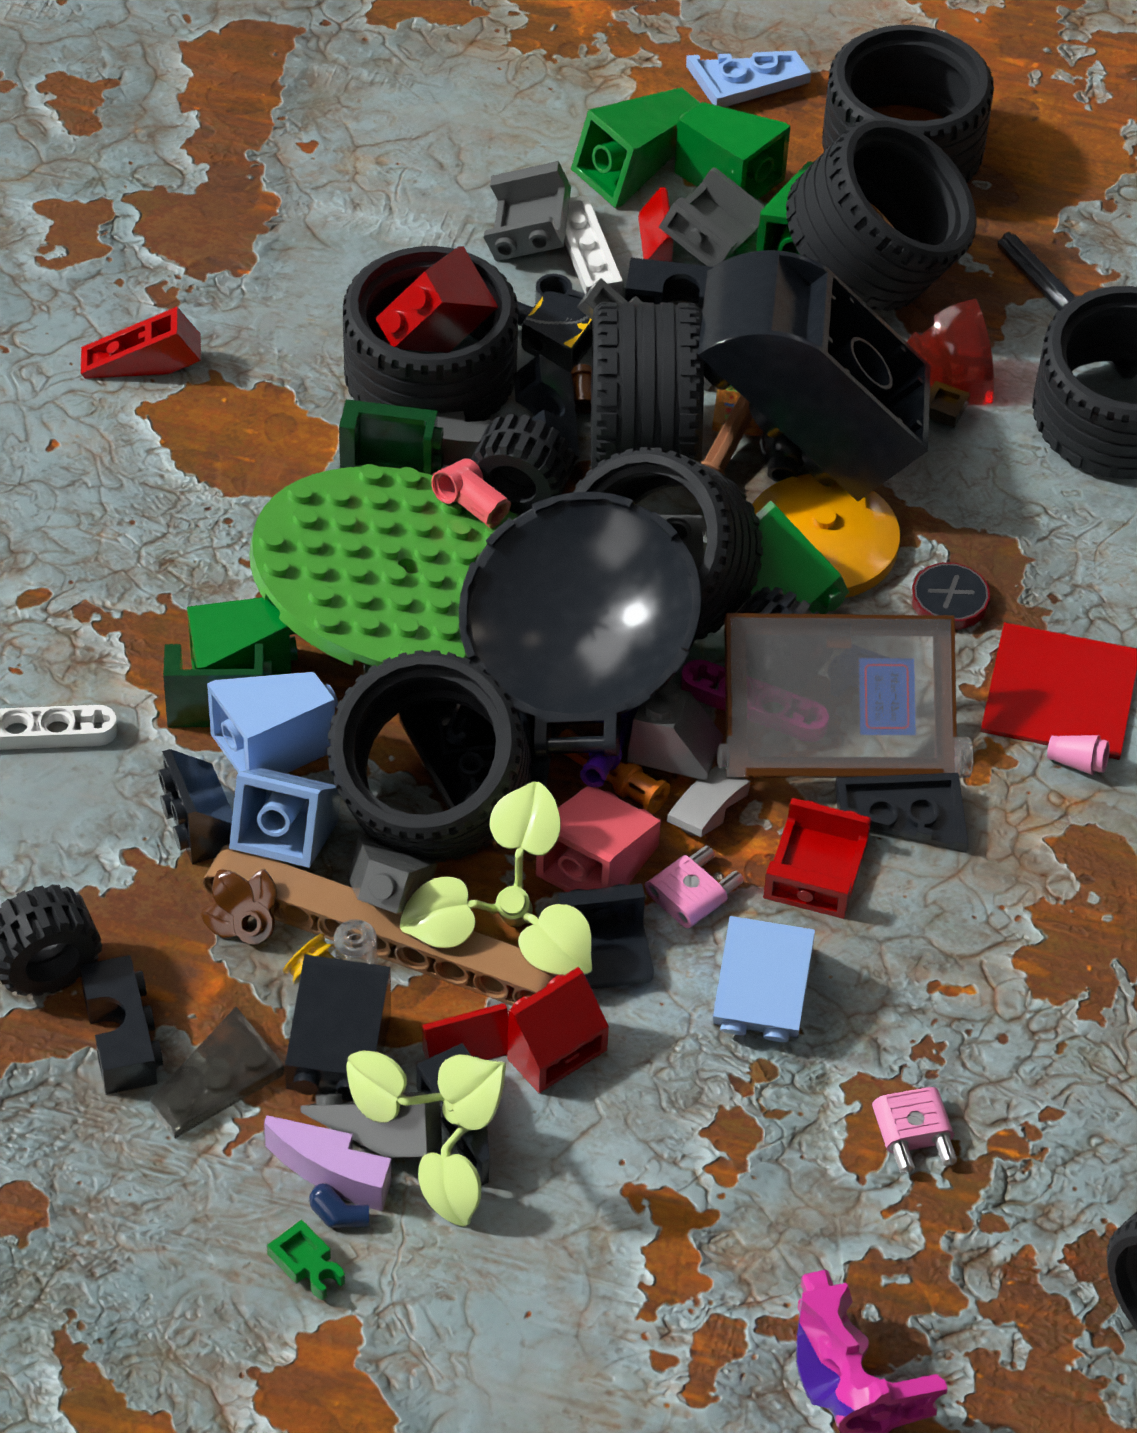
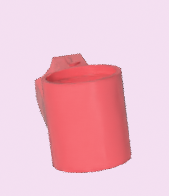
(465, 485)

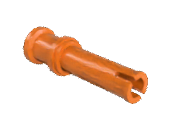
(629, 781)

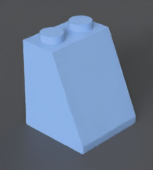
(271, 720)
(282, 815)
(763, 978)

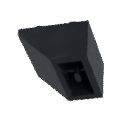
(196, 805)

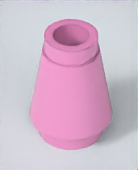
(1082, 752)

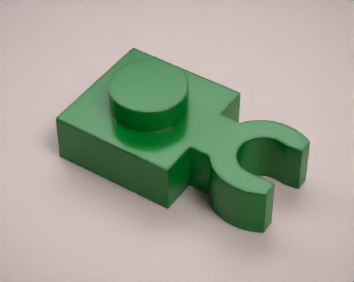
(304, 1255)

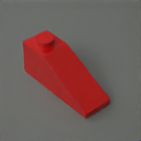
(146, 348)

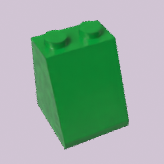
(737, 143)
(795, 564)
(226, 635)

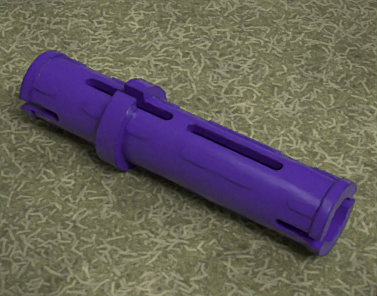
(598, 765)

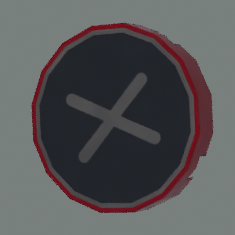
(951, 590)

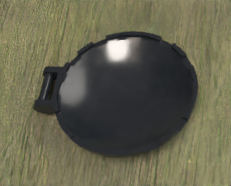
(581, 613)

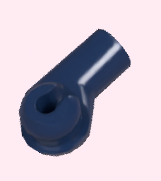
(334, 1211)

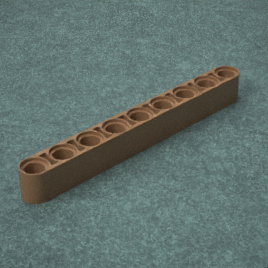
(323, 905)

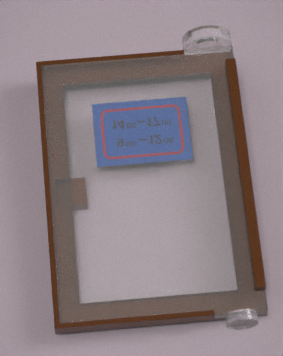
(841, 696)

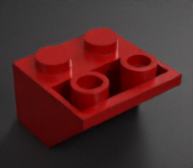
(556, 1030)

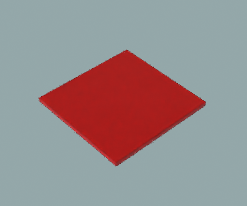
(1059, 687)

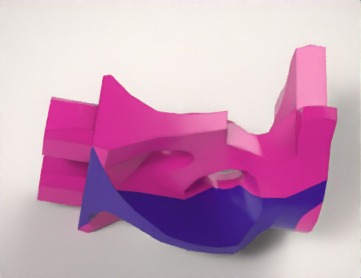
(831, 1369)

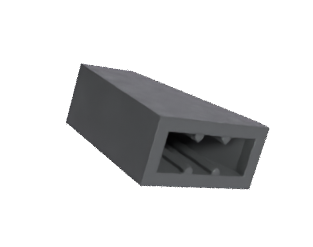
(387, 875)

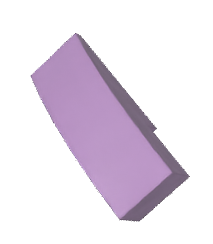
(329, 1158)

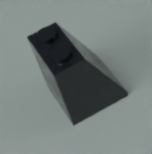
(336, 1013)

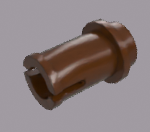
(582, 388)

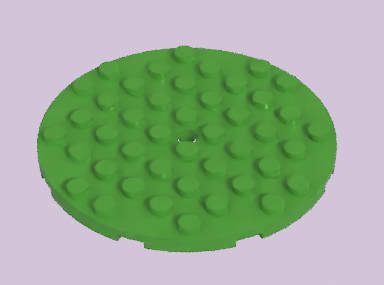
(336, 558)

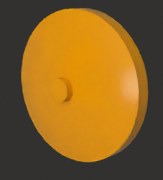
(851, 534)

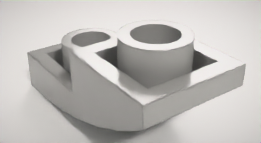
(706, 801)

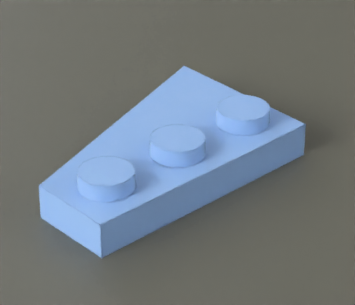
(743, 79)

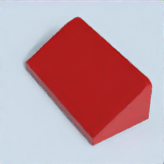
(654, 241)
(481, 1032)

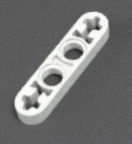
(39, 718)

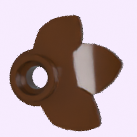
(237, 901)

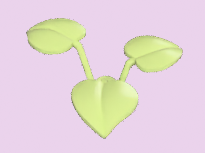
(555, 941)
(470, 1099)

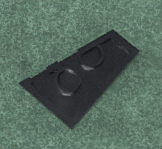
(909, 806)

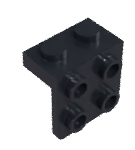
(617, 934)

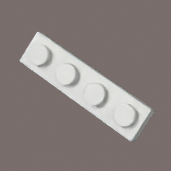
(589, 247)

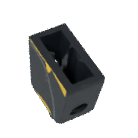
(556, 329)

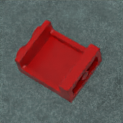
(817, 858)

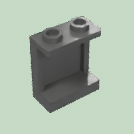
(529, 211)
(713, 219)

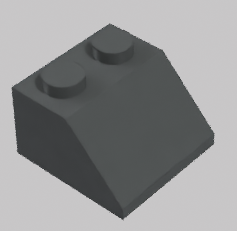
(674, 734)

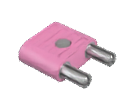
(689, 890)
(914, 1122)

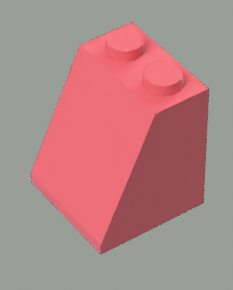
(599, 842)

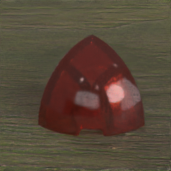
(959, 351)

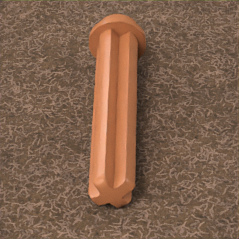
(729, 436)

